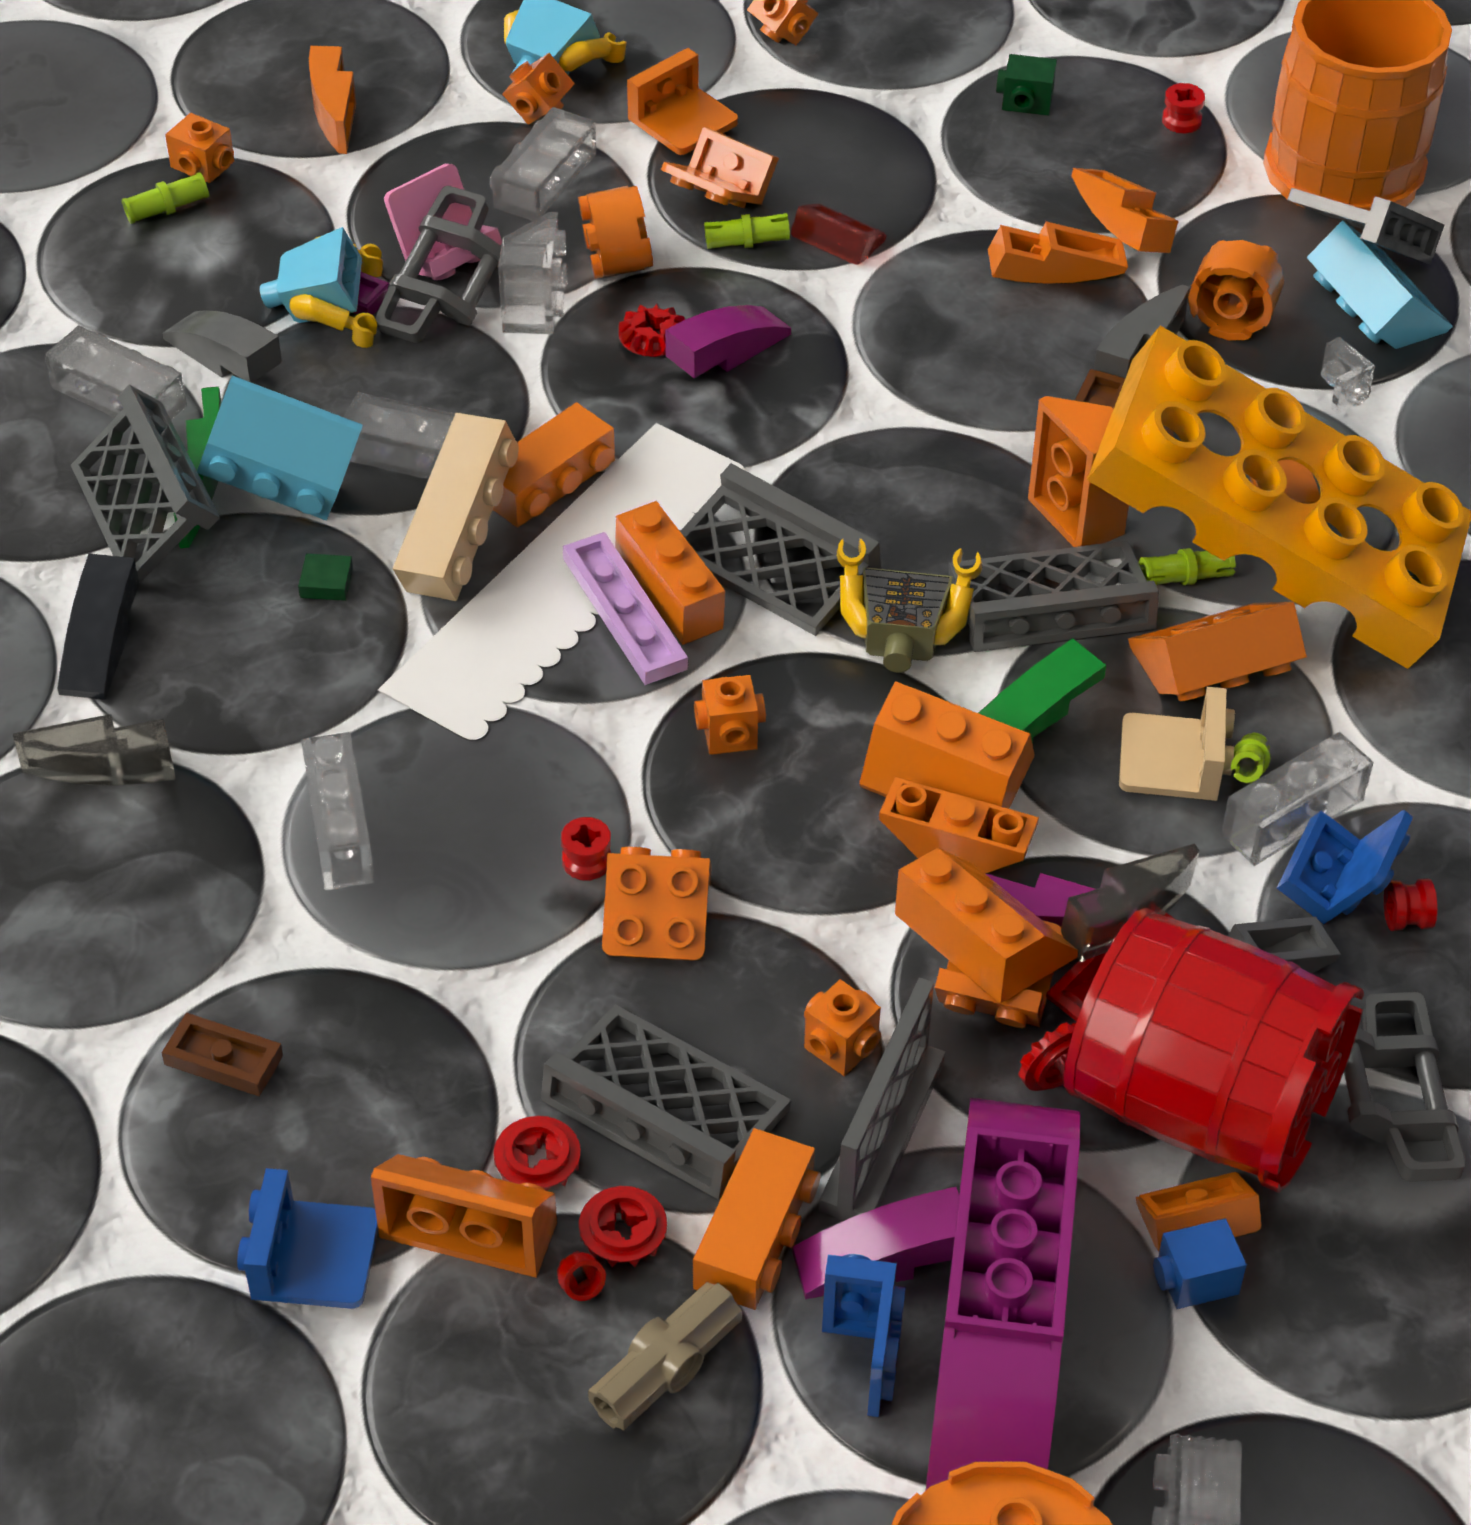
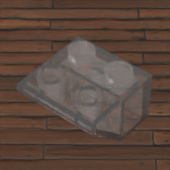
(532, 276)

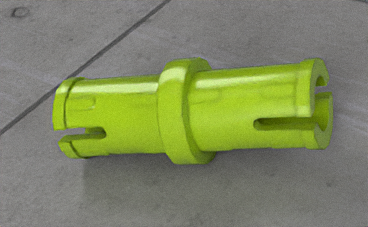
(165, 198)
(747, 231)
(1186, 567)
(1251, 757)

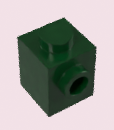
(1027, 84)

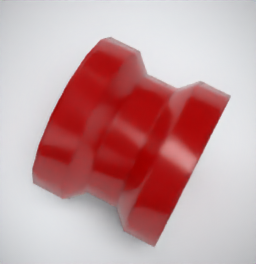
(1183, 108)
(579, 859)
(1410, 904)

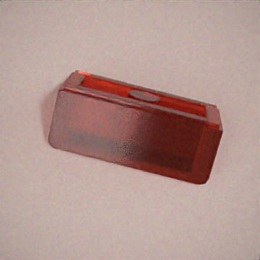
(836, 233)

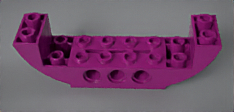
(1006, 1288)

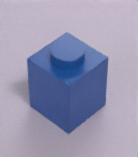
(1200, 1264)

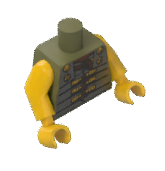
(903, 611)

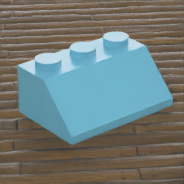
(1375, 289)
(279, 448)

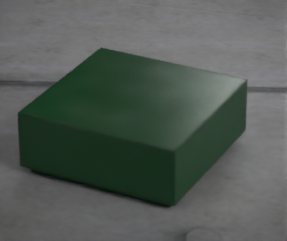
(325, 577)

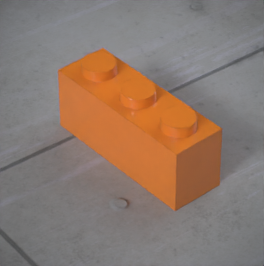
(555, 462)
(670, 572)
(757, 1217)

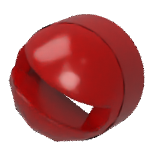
(592, 1270)

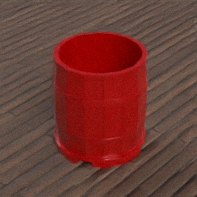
(1212, 1045)

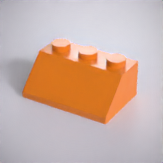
(1062, 458)
(1221, 649)
(945, 749)
(978, 924)
(463, 1213)

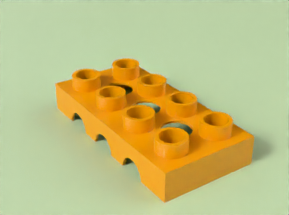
(1312, 564)

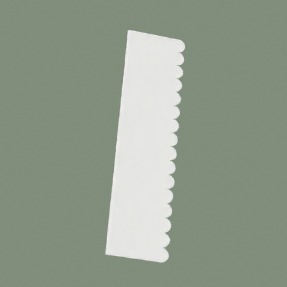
(537, 600)

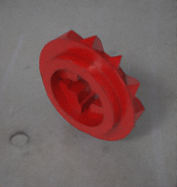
(642, 339)
(1045, 1064)
(524, 1139)
(637, 1209)

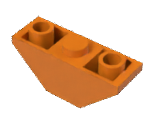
(957, 824)

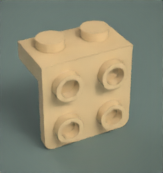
(1177, 752)

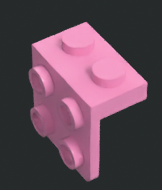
(412, 202)

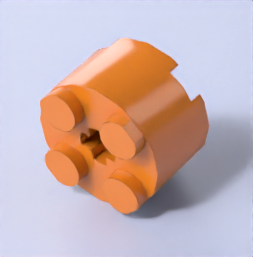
(615, 231)
(1236, 289)

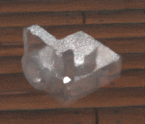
(1348, 374)

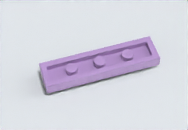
(625, 608)

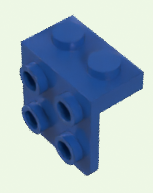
(1337, 870)
(306, 1248)
(866, 1304)

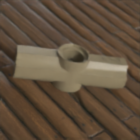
(665, 1355)

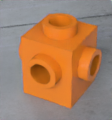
(784, 18)
(537, 88)
(200, 147)
(730, 714)
(842, 1026)

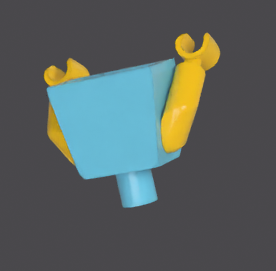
(558, 30)
(323, 283)

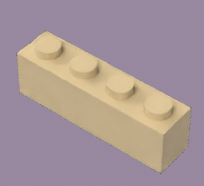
(456, 507)

